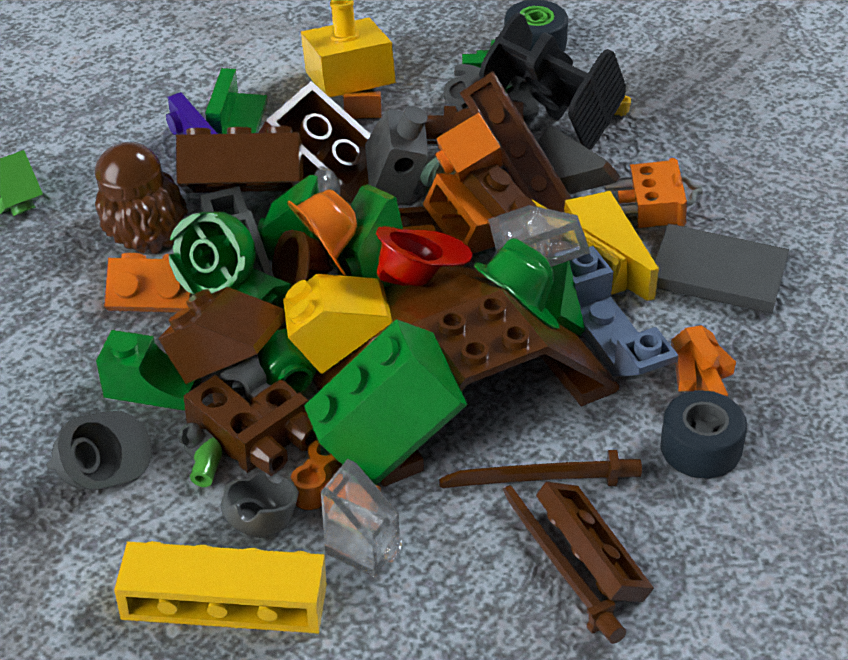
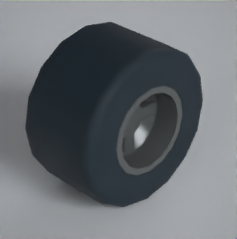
(703, 434)

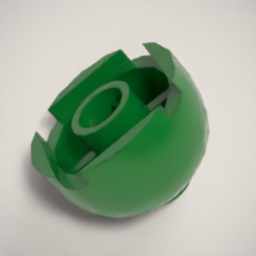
(211, 252)

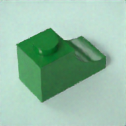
(140, 372)

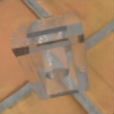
(548, 231)
(359, 521)

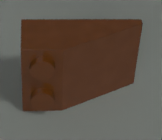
(327, 137)

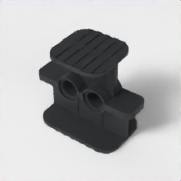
(555, 82)

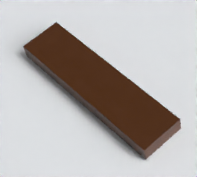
(518, 146)

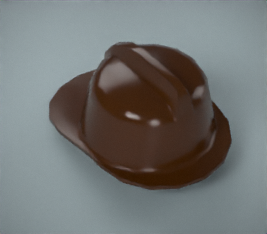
(299, 257)

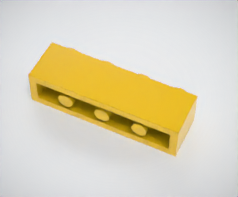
(221, 587)

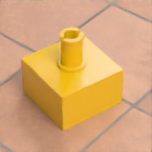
(348, 54)

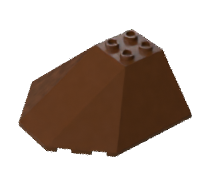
(483, 334)

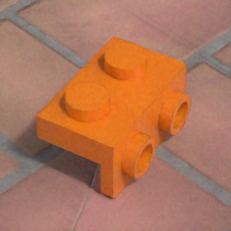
(143, 285)

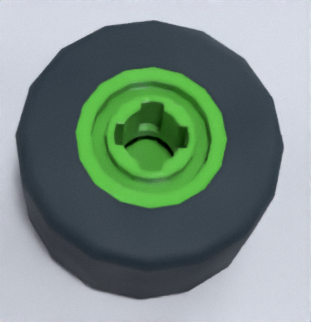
(542, 17)

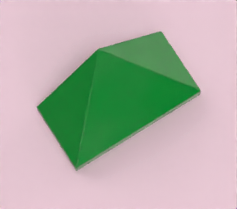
(564, 301)

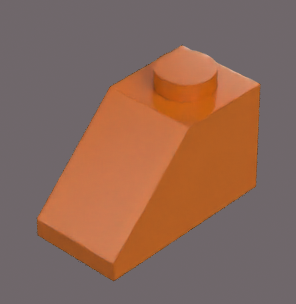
(468, 148)

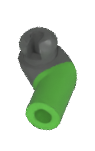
(203, 450)

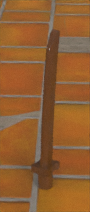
(608, 469)
(600, 613)

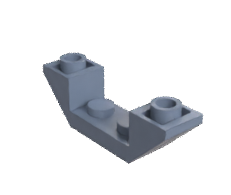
(608, 329)

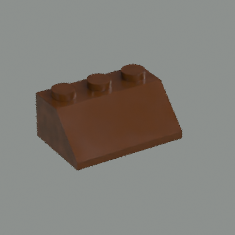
(239, 159)

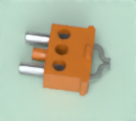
(655, 193)

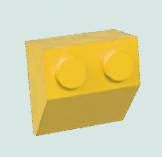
(334, 316)

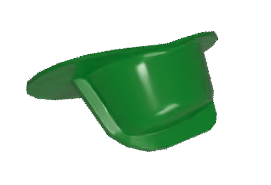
(523, 275)

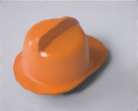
(329, 220)

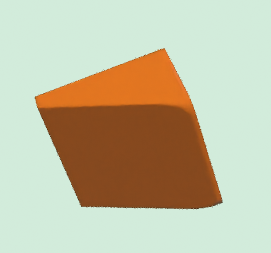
(363, 104)

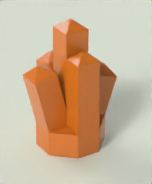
(701, 361)

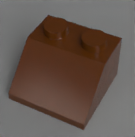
(218, 331)

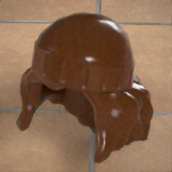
(136, 198)

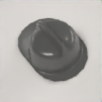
(101, 450)

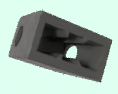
(397, 152)

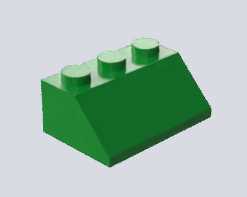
(386, 401)

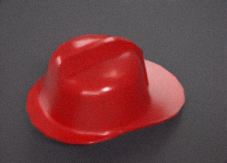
(417, 255)

